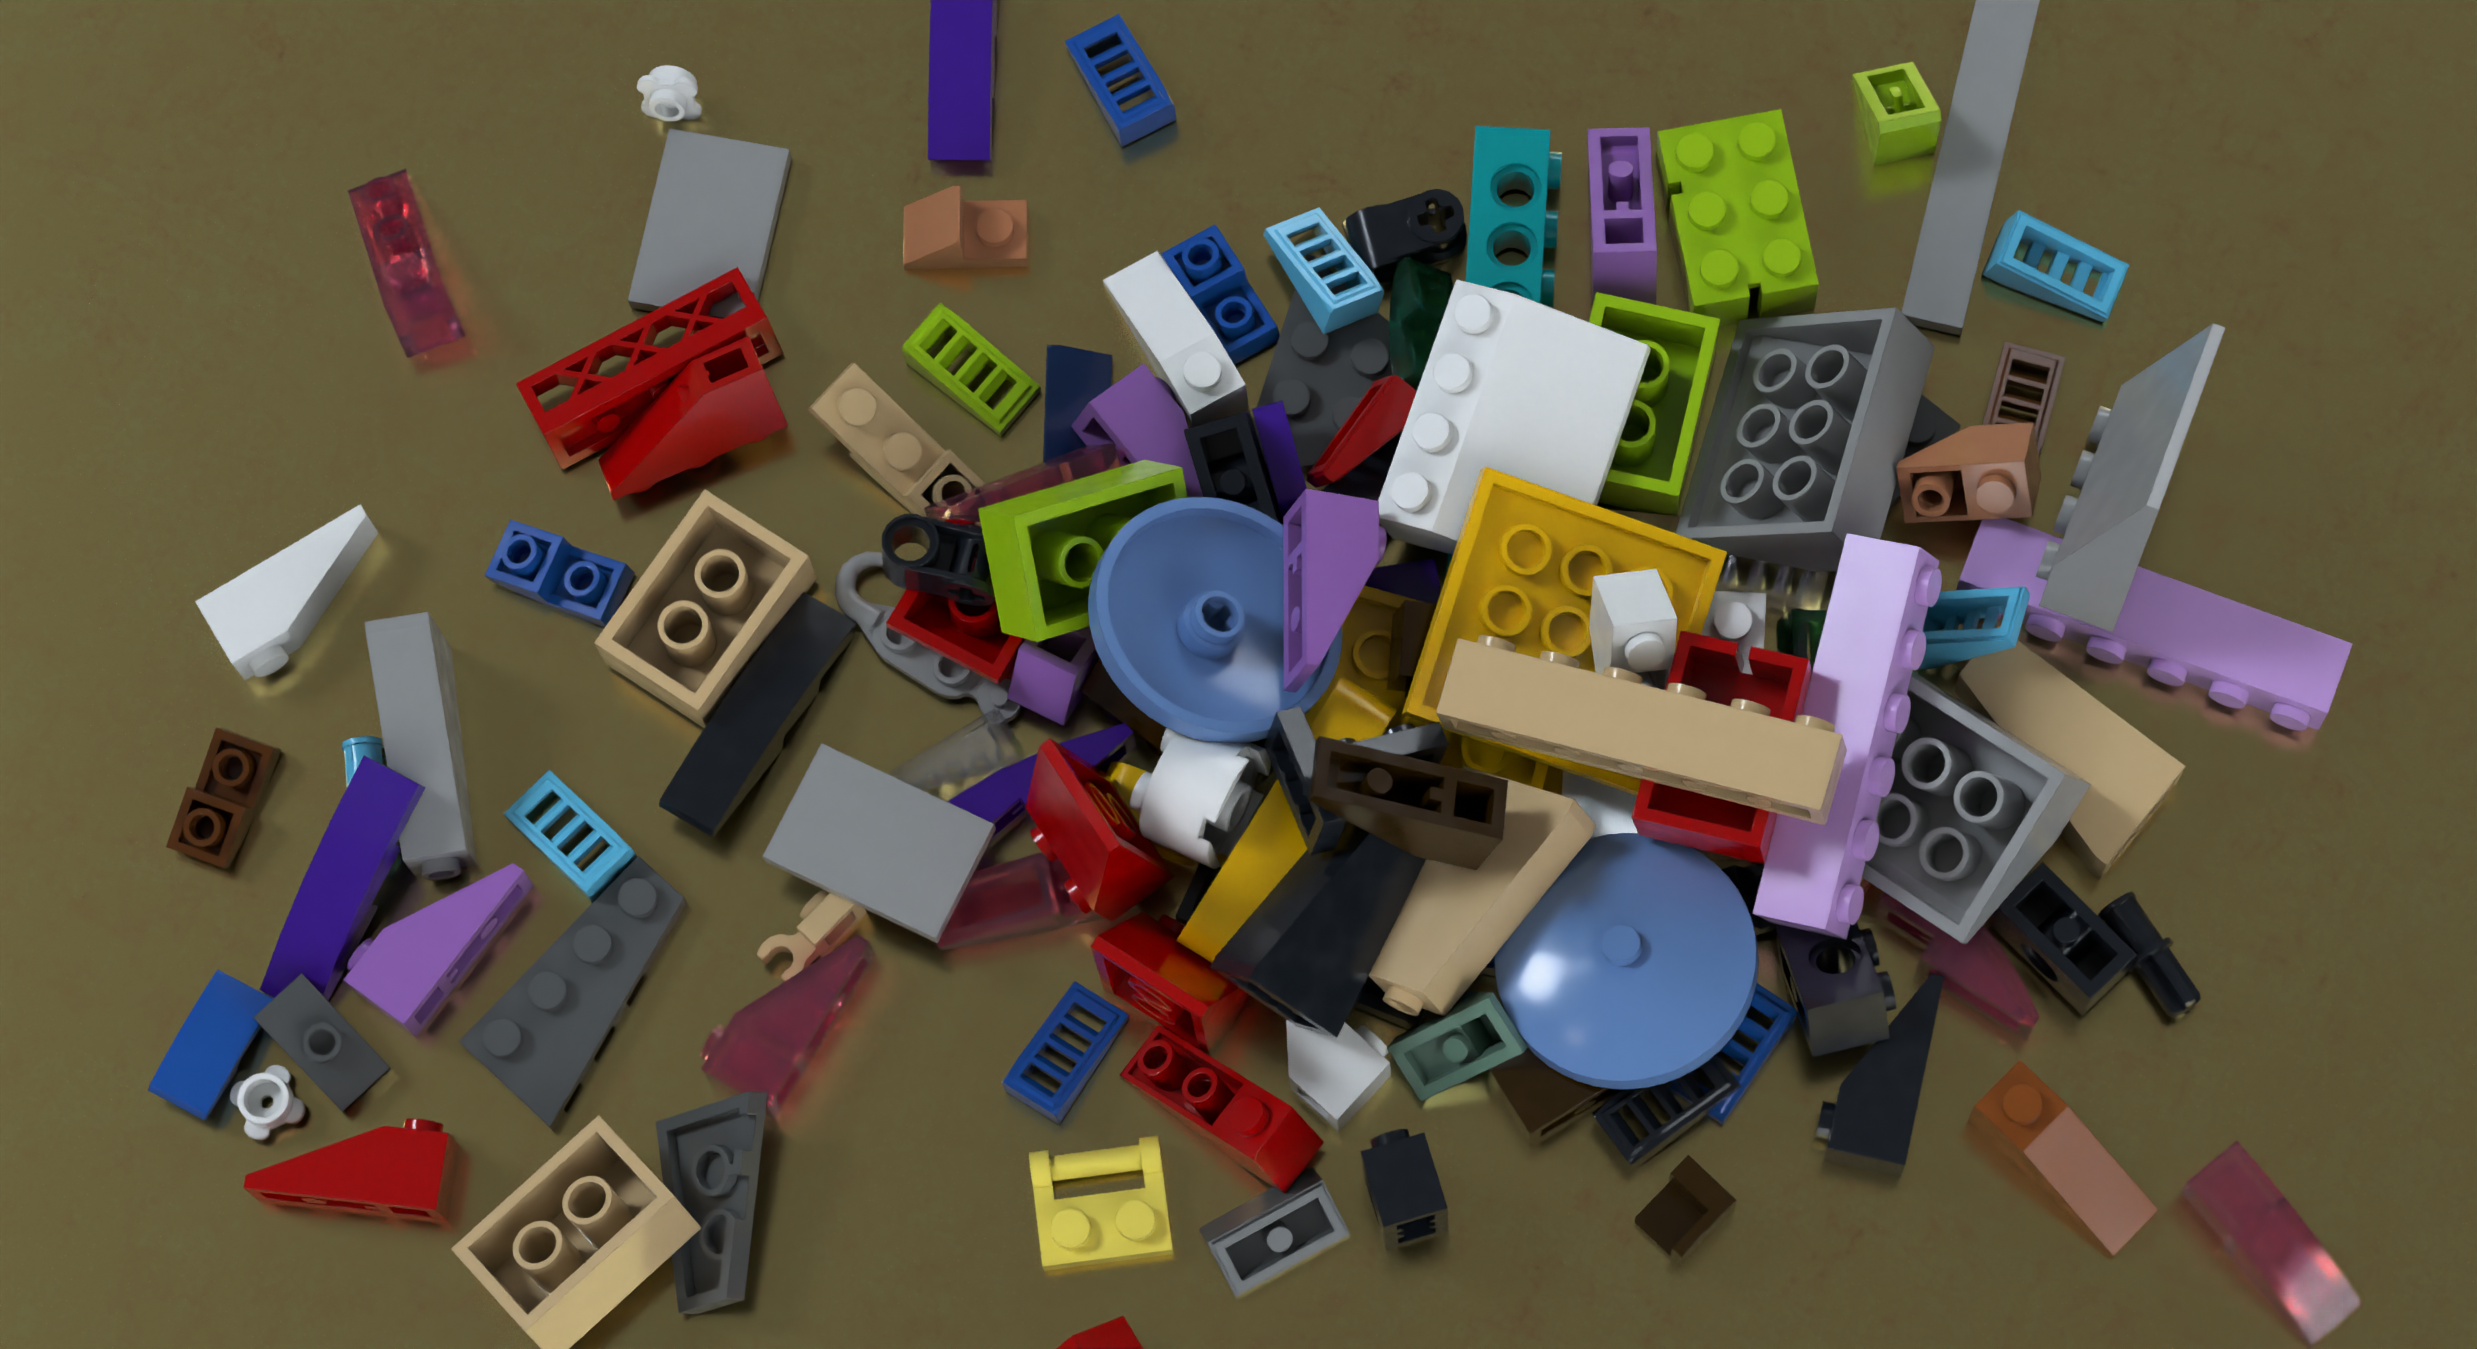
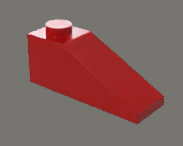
(375, 1172)

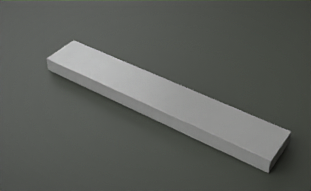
(1969, 164)

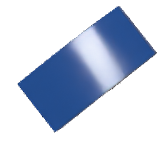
(1222, 293)
(559, 574)
(209, 1045)

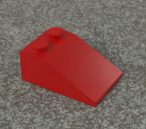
(1091, 833)
(1167, 980)

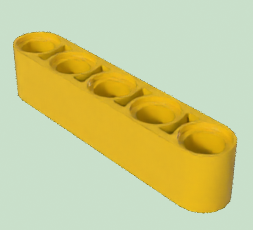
(1273, 837)

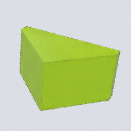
(1897, 113)

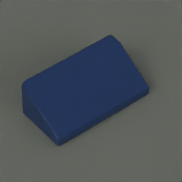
(1071, 383)

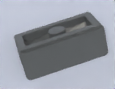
(1274, 1232)

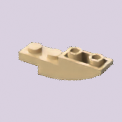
(890, 443)

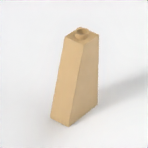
(2083, 735)
(1465, 915)

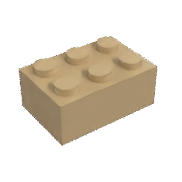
(704, 607)
(576, 1237)

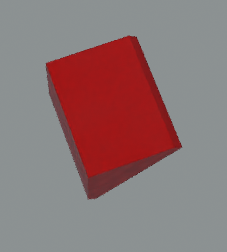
(958, 632)

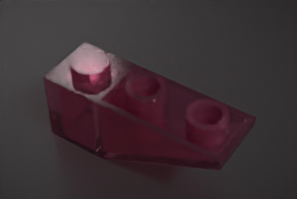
(406, 264)

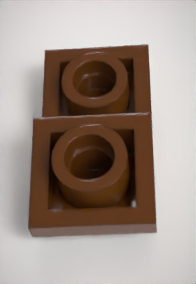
(225, 798)

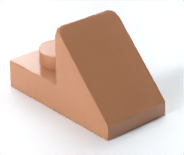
(965, 234)

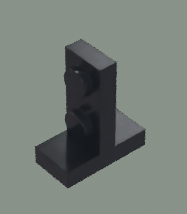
(1291, 753)

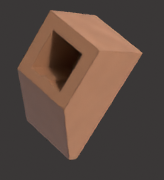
(1973, 475)

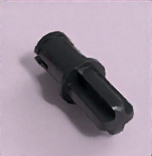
(2154, 958)

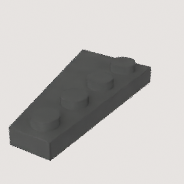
(561, 1009)

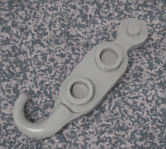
(910, 657)

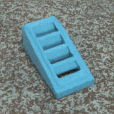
(2047, 286)
(1327, 309)
(1967, 608)
(604, 869)

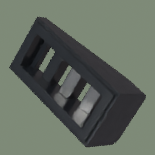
(1638, 1151)

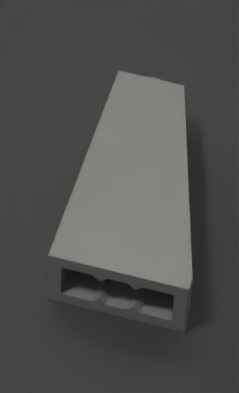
(424, 740)

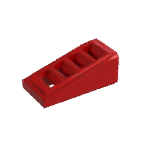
(1370, 426)

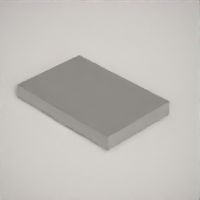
(708, 216)
(879, 843)

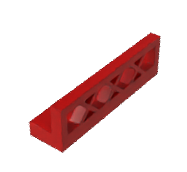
(606, 406)

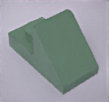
(1457, 1045)

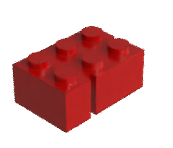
(1702, 820)

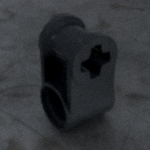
(1402, 229)
(945, 565)

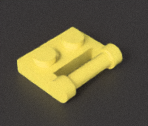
(1103, 1224)

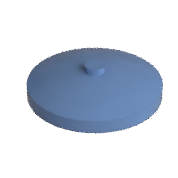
(1195, 619)
(1631, 964)

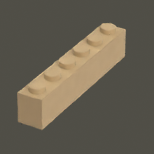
(1642, 729)

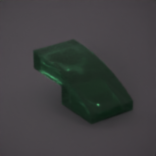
(1415, 316)

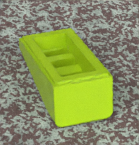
(931, 333)

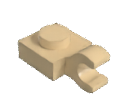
(823, 926)

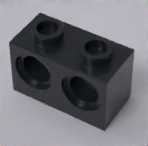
(1404, 1188)

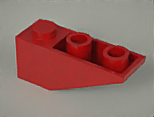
(701, 414)
(1223, 1108)

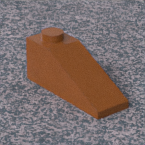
(2062, 1158)

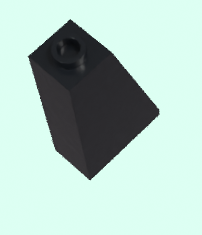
(1321, 930)

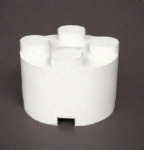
(1200, 795)

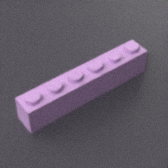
(2176, 632)
(1860, 687)

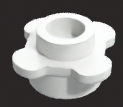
(669, 94)
(249, 1097)

